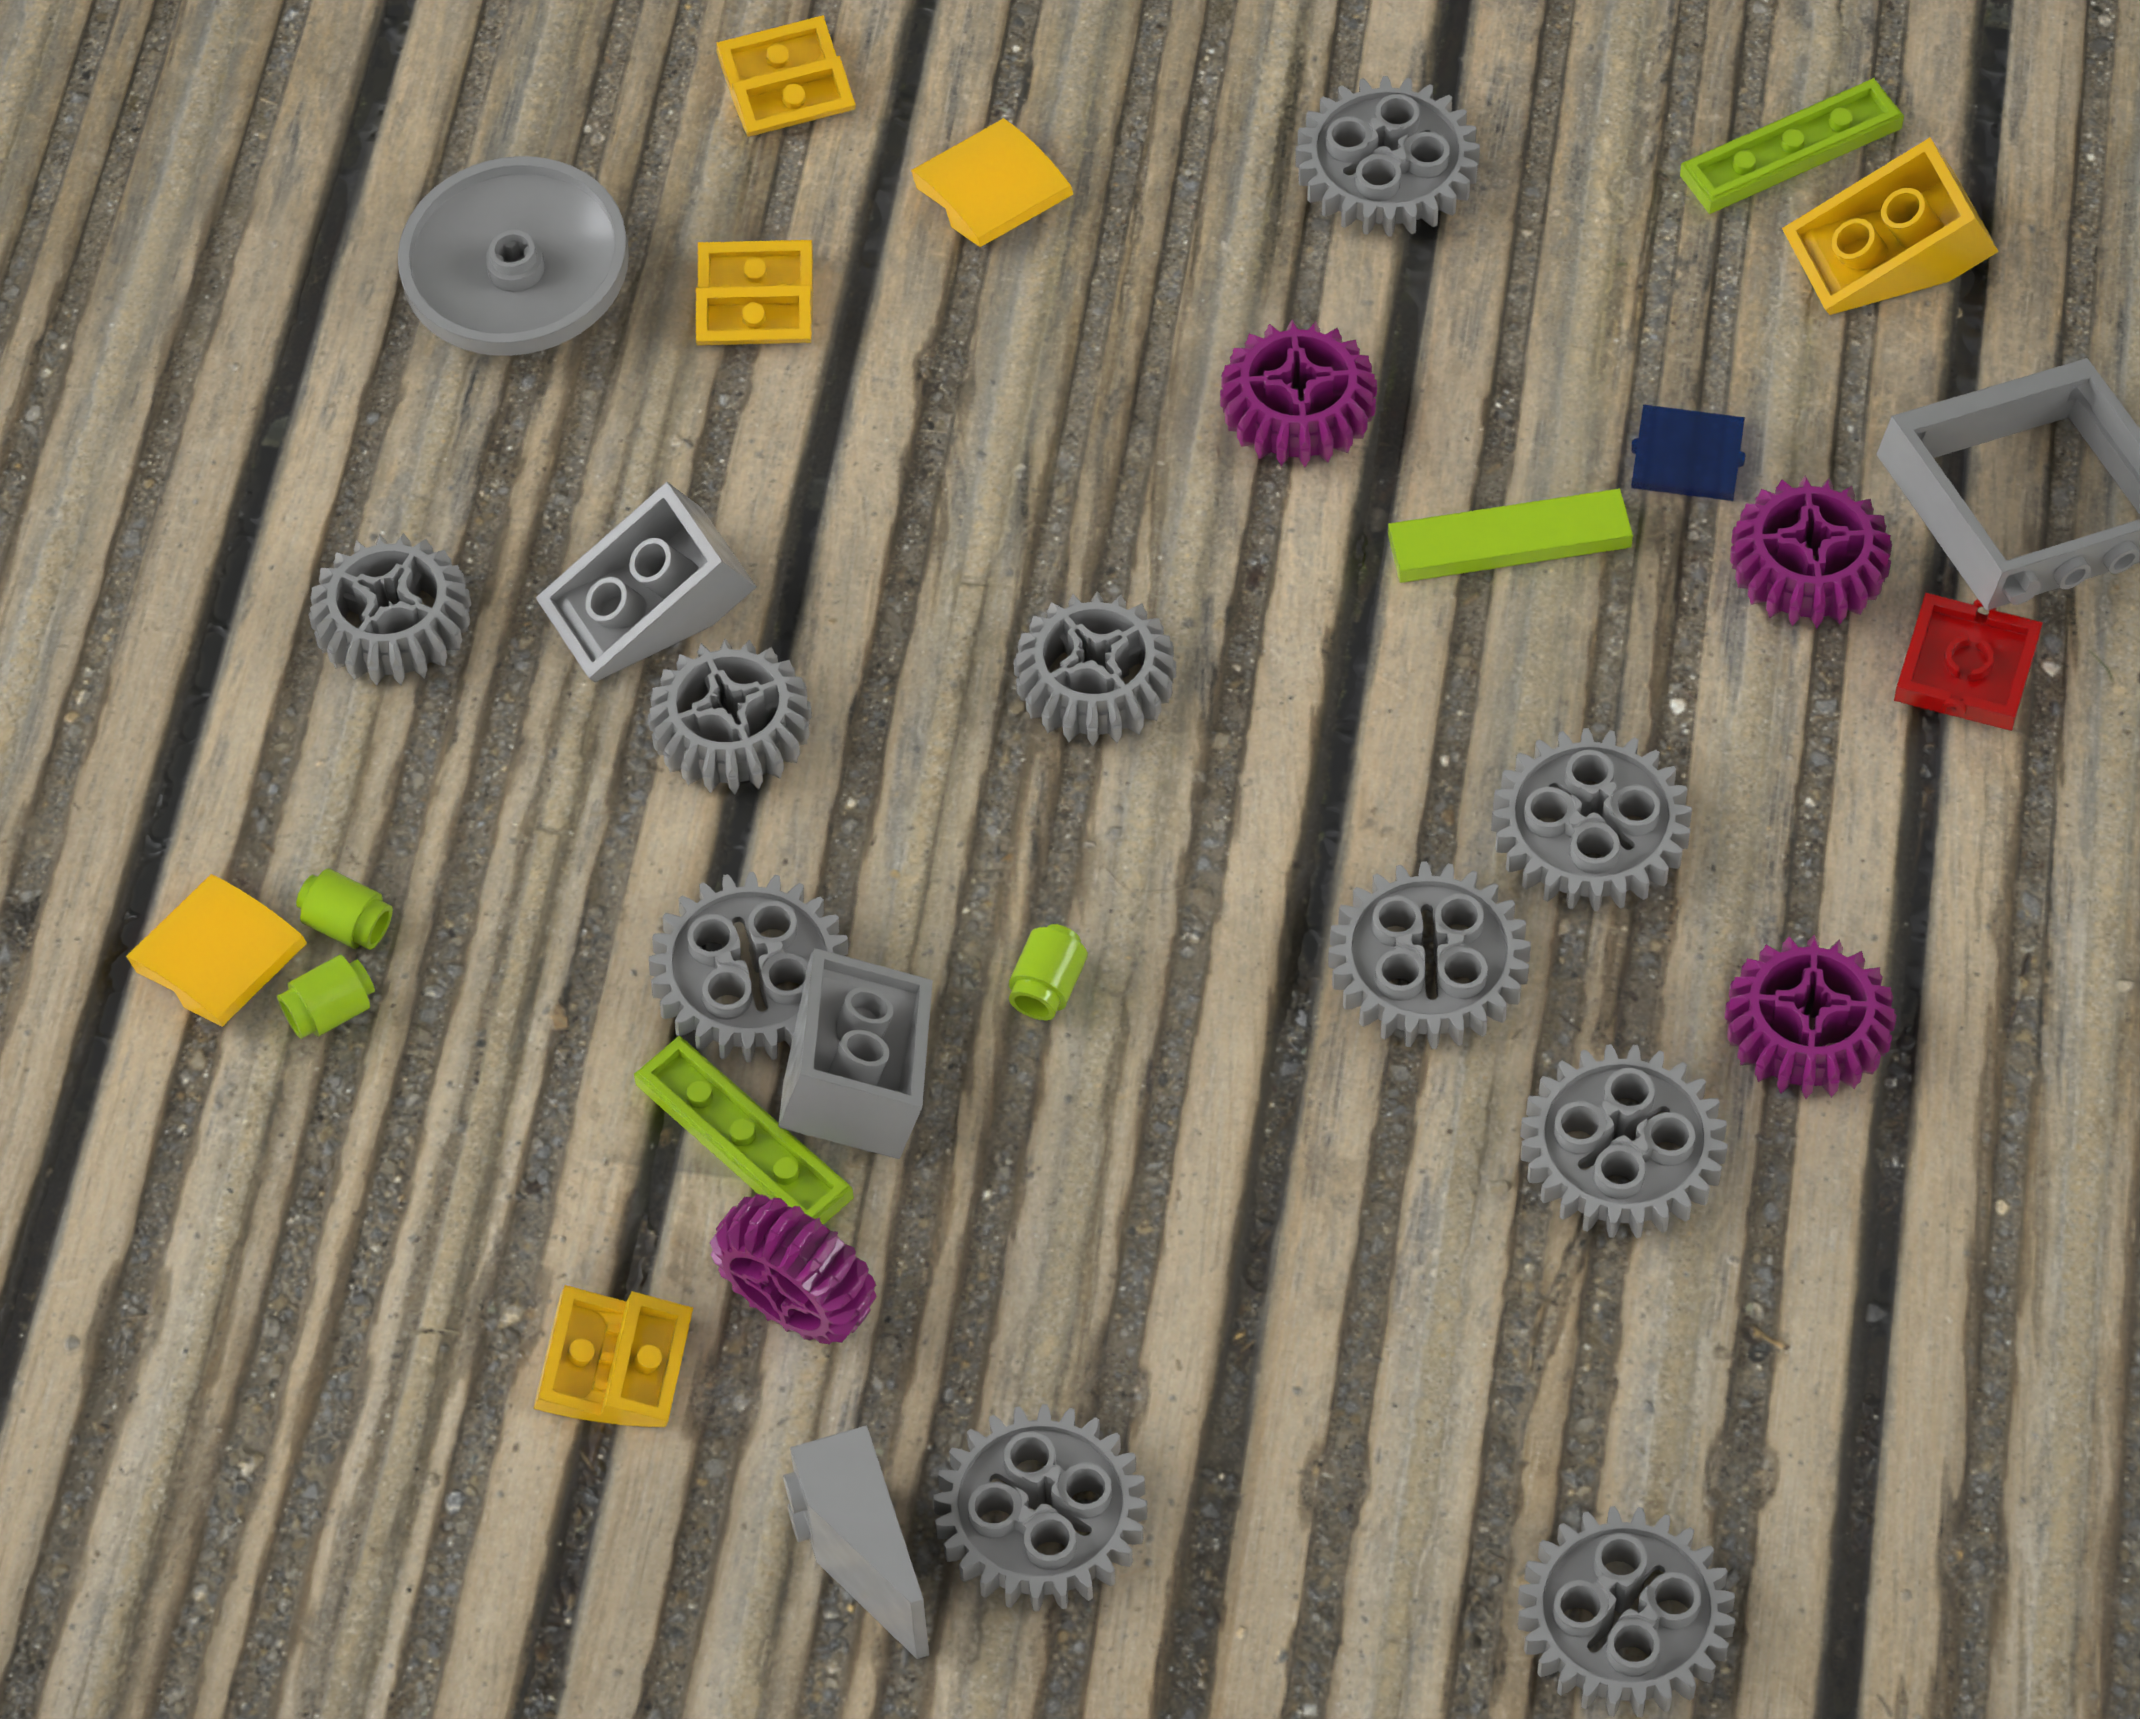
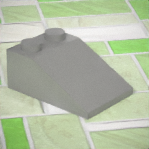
(645, 585)
(857, 1054)
(854, 1532)

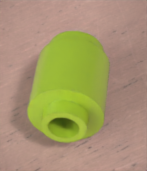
(343, 909)
(1047, 971)
(326, 996)

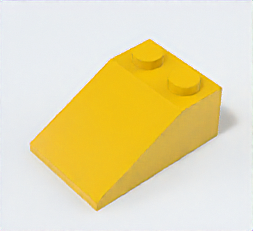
(1891, 233)

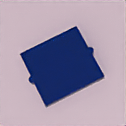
(1688, 452)

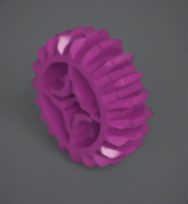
(1266, 407)
(1781, 570)
(1844, 1000)
(793, 1269)

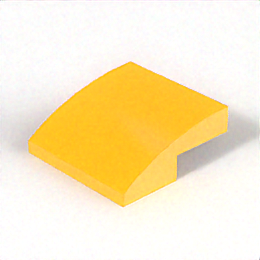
(785, 76)
(992, 182)
(754, 292)
(216, 950)
(613, 1358)

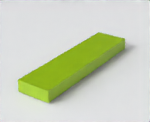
(1791, 146)
(1510, 535)
(740, 1132)

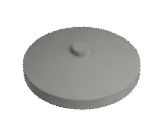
(513, 256)

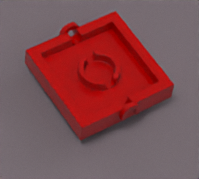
(1968, 661)

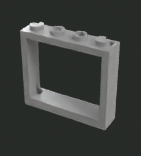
(1996, 412)

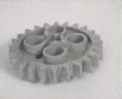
(1387, 156)
(1591, 819)
(1487, 952)
(693, 978)
(1623, 1141)
(1007, 1550)
(1675, 1643)

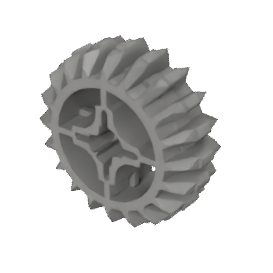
(396, 627)
(1089, 687)
(703, 736)

